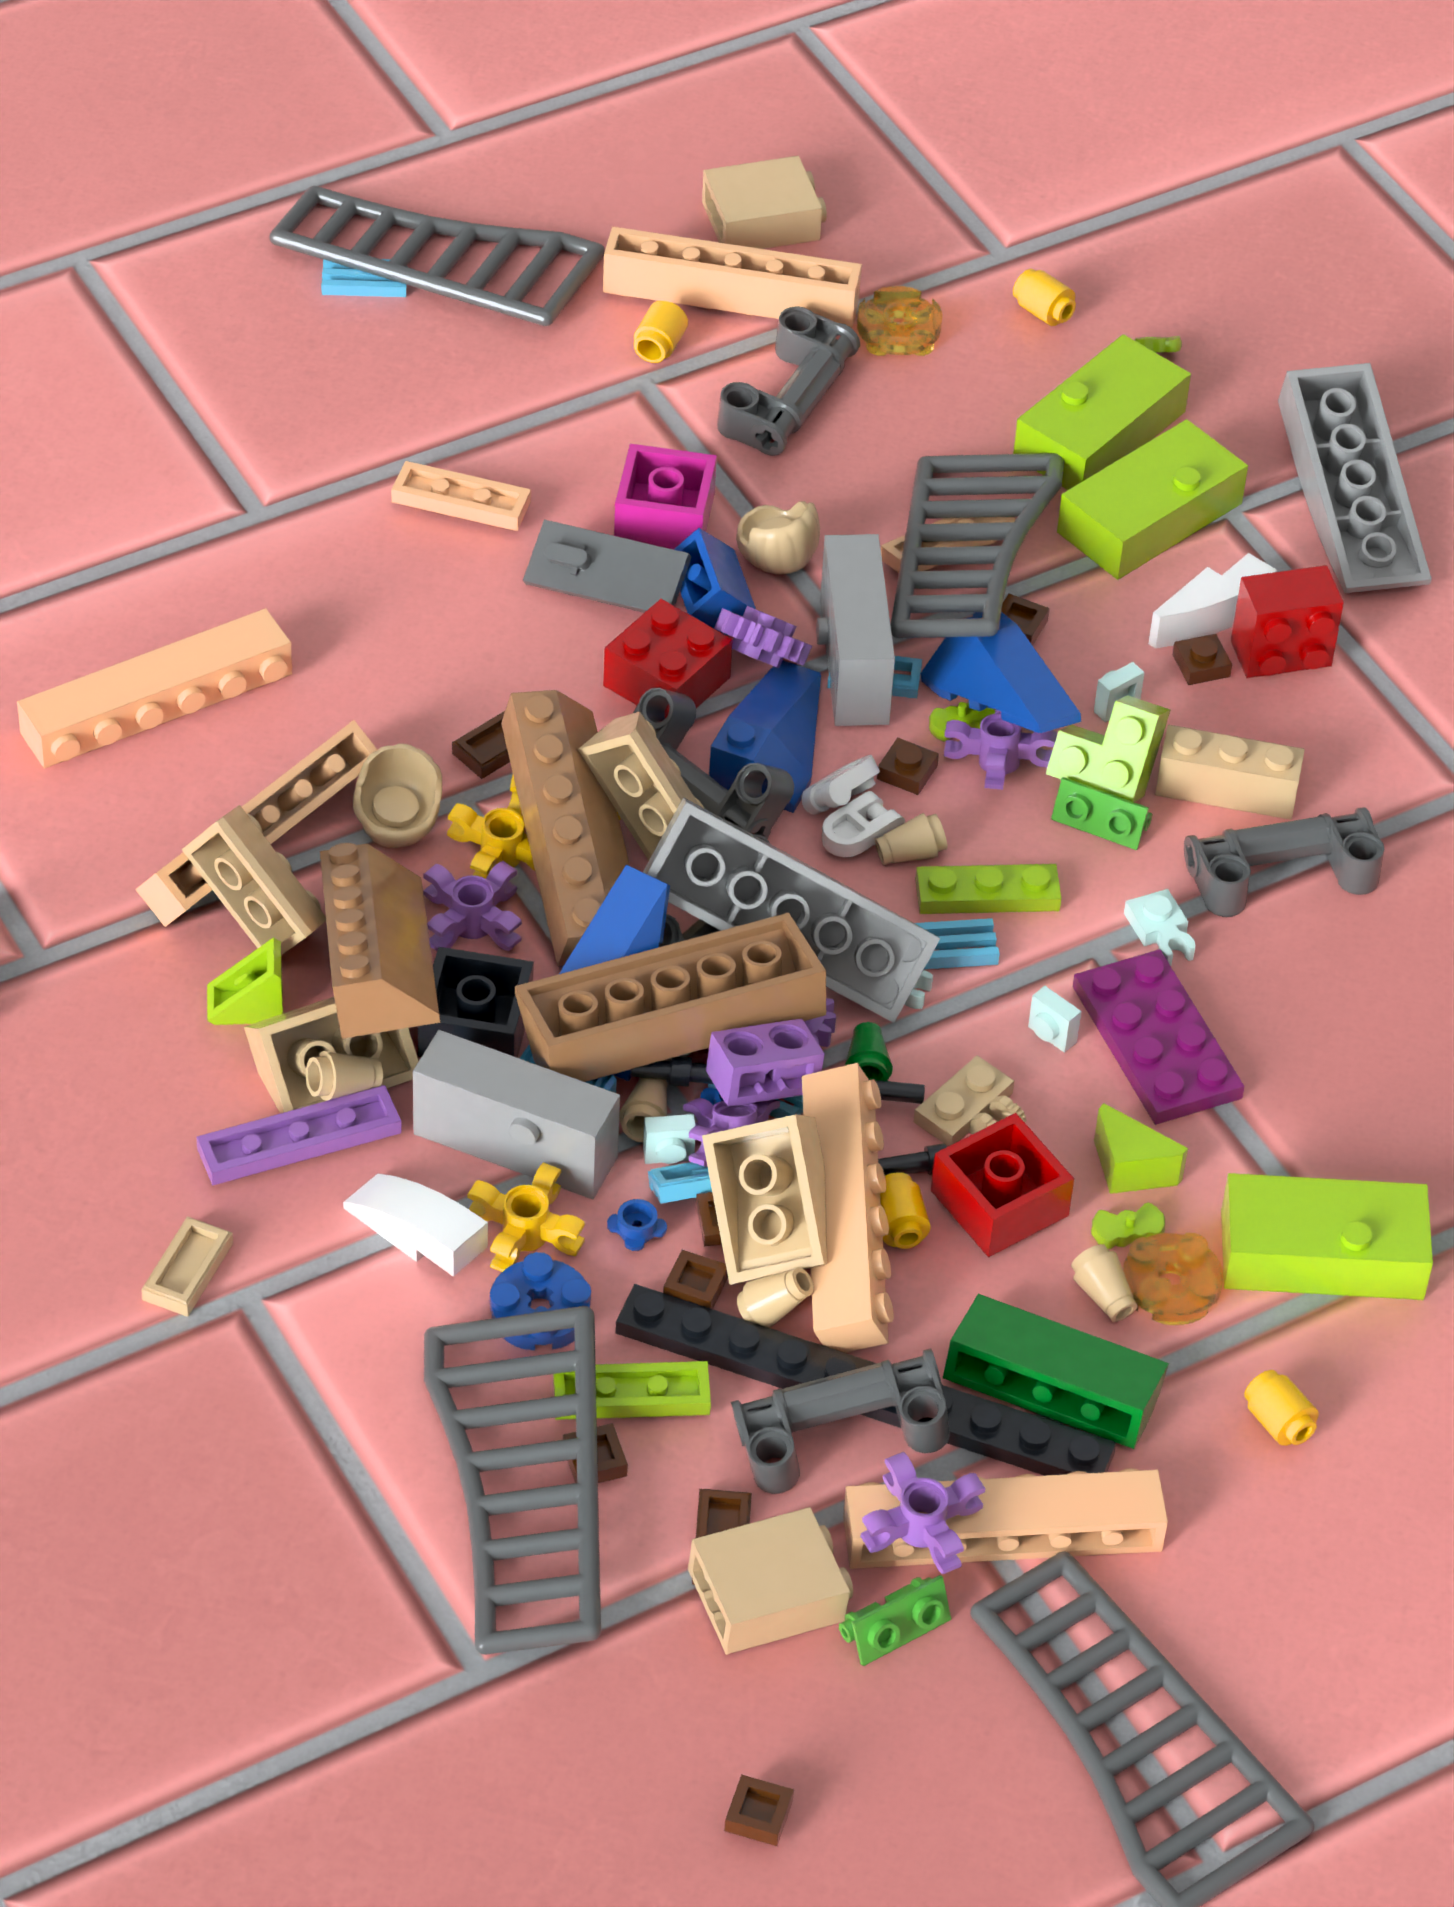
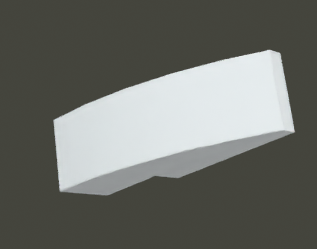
(1203, 604)
(420, 1221)

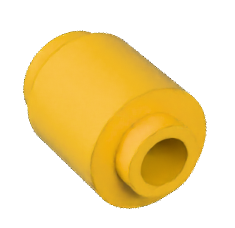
(1044, 296)
(660, 331)
(904, 1212)
(1281, 1408)

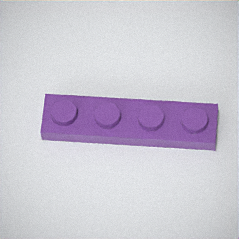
(298, 1135)

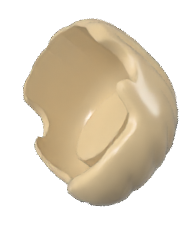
(779, 538)
(398, 795)

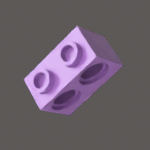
(762, 1061)

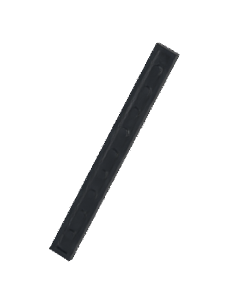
(790, 1361)

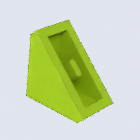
(248, 989)
(1135, 1154)

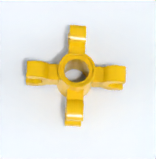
(497, 832)
(526, 1217)

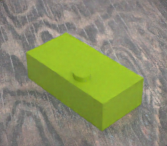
(1105, 410)
(1152, 499)
(1326, 1236)

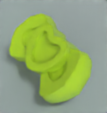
(1161, 344)
(962, 712)
(1127, 1226)

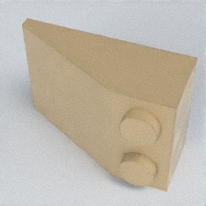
(769, 1196)

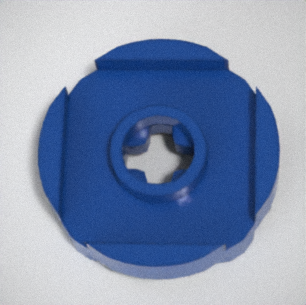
(538, 1279)

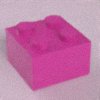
(664, 495)

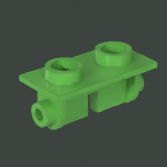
(1100, 813)
(903, 1618)

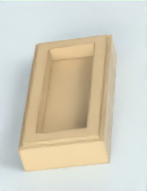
(187, 1266)

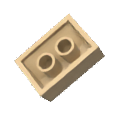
(1229, 771)
(637, 777)
(254, 881)
(289, 1040)

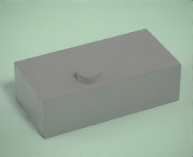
(856, 630)
(515, 1113)

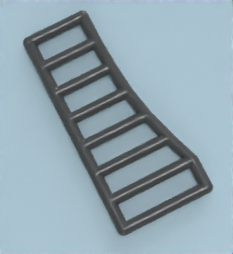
(434, 280)
(1001, 556)
(470, 1464)
(1102, 1769)

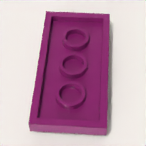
(1158, 1037)

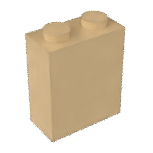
(763, 203)
(769, 1580)

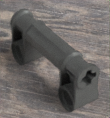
(802, 340)
(744, 801)
(1224, 861)
(909, 1385)

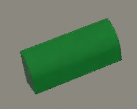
(1055, 1370)

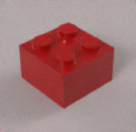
(1286, 621)
(669, 653)
(1002, 1184)

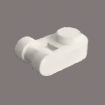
(840, 785)
(849, 830)

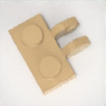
(968, 1102)

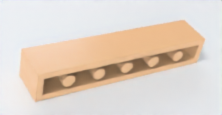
(728, 276)
(154, 688)
(276, 810)
(850, 1290)
(1029, 1518)

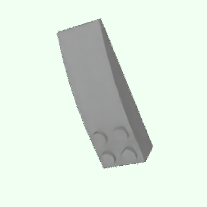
(1352, 477)
(741, 879)

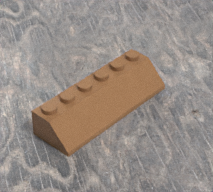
(564, 810)
(377, 942)
(671, 998)

